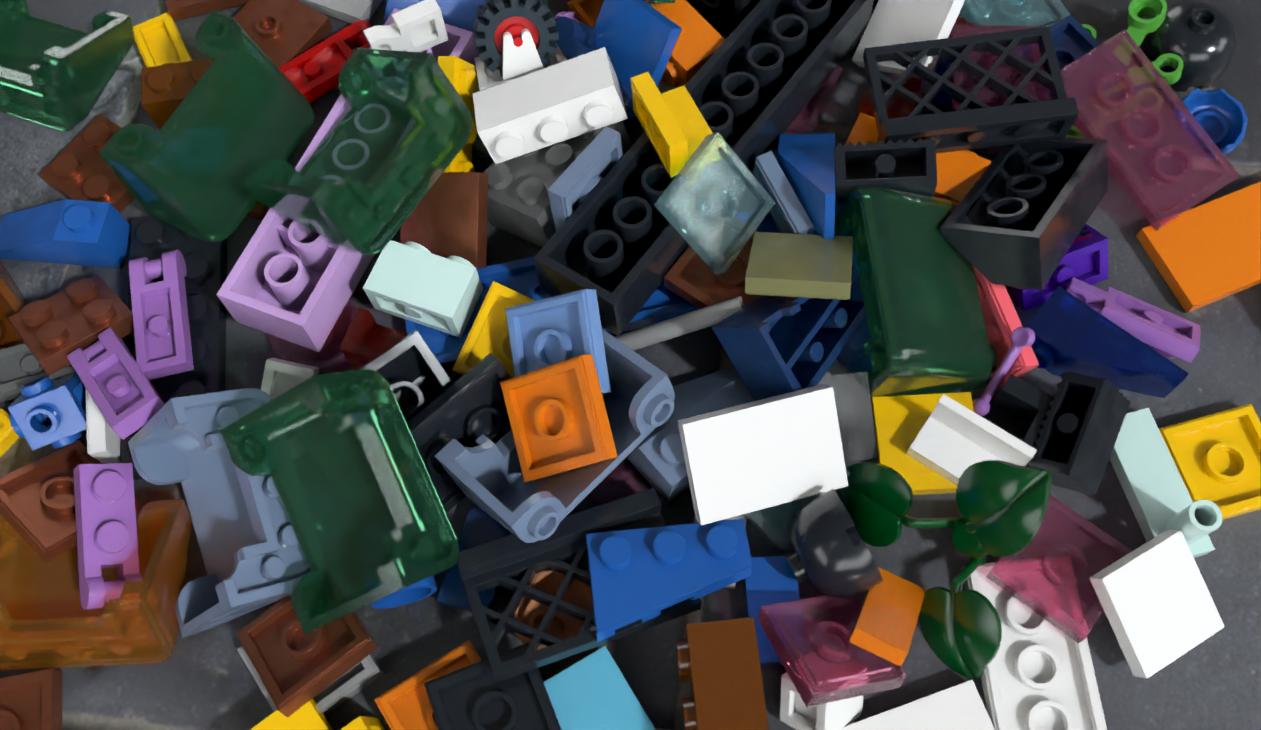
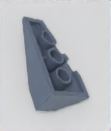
(661, 453)

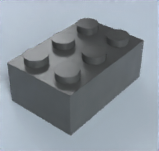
(519, 186)

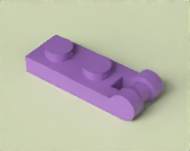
(161, 315)
(116, 383)
(105, 530)

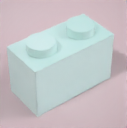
(424, 287)

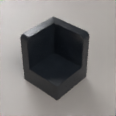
(1020, 409)

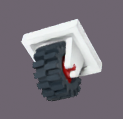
(514, 40)

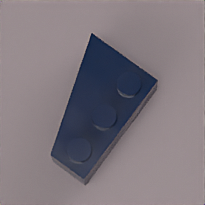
(789, 341)

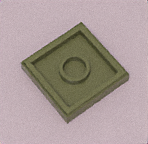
(800, 266)

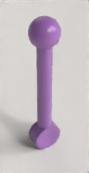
(1021, 338)

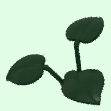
(1001, 517)

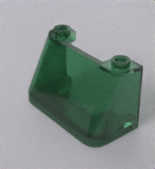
(56, 70)
(215, 137)
(380, 155)
(915, 295)
(349, 490)

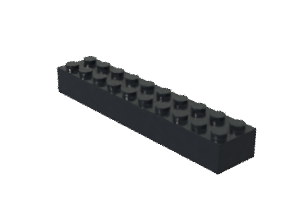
(745, 94)

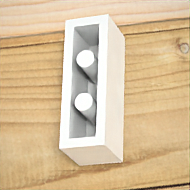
(549, 106)

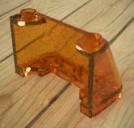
(43, 610)

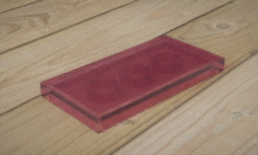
(1151, 135)

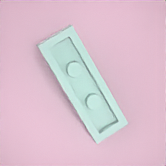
(1156, 487)

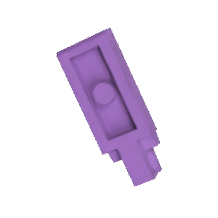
(1158, 328)

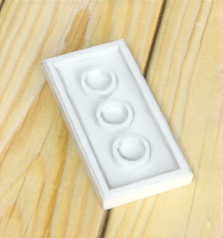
(1039, 672)

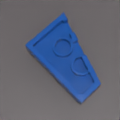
(656, 567)

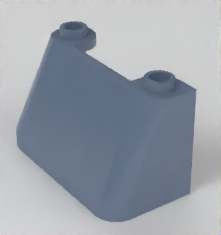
(533, 509)
(236, 516)

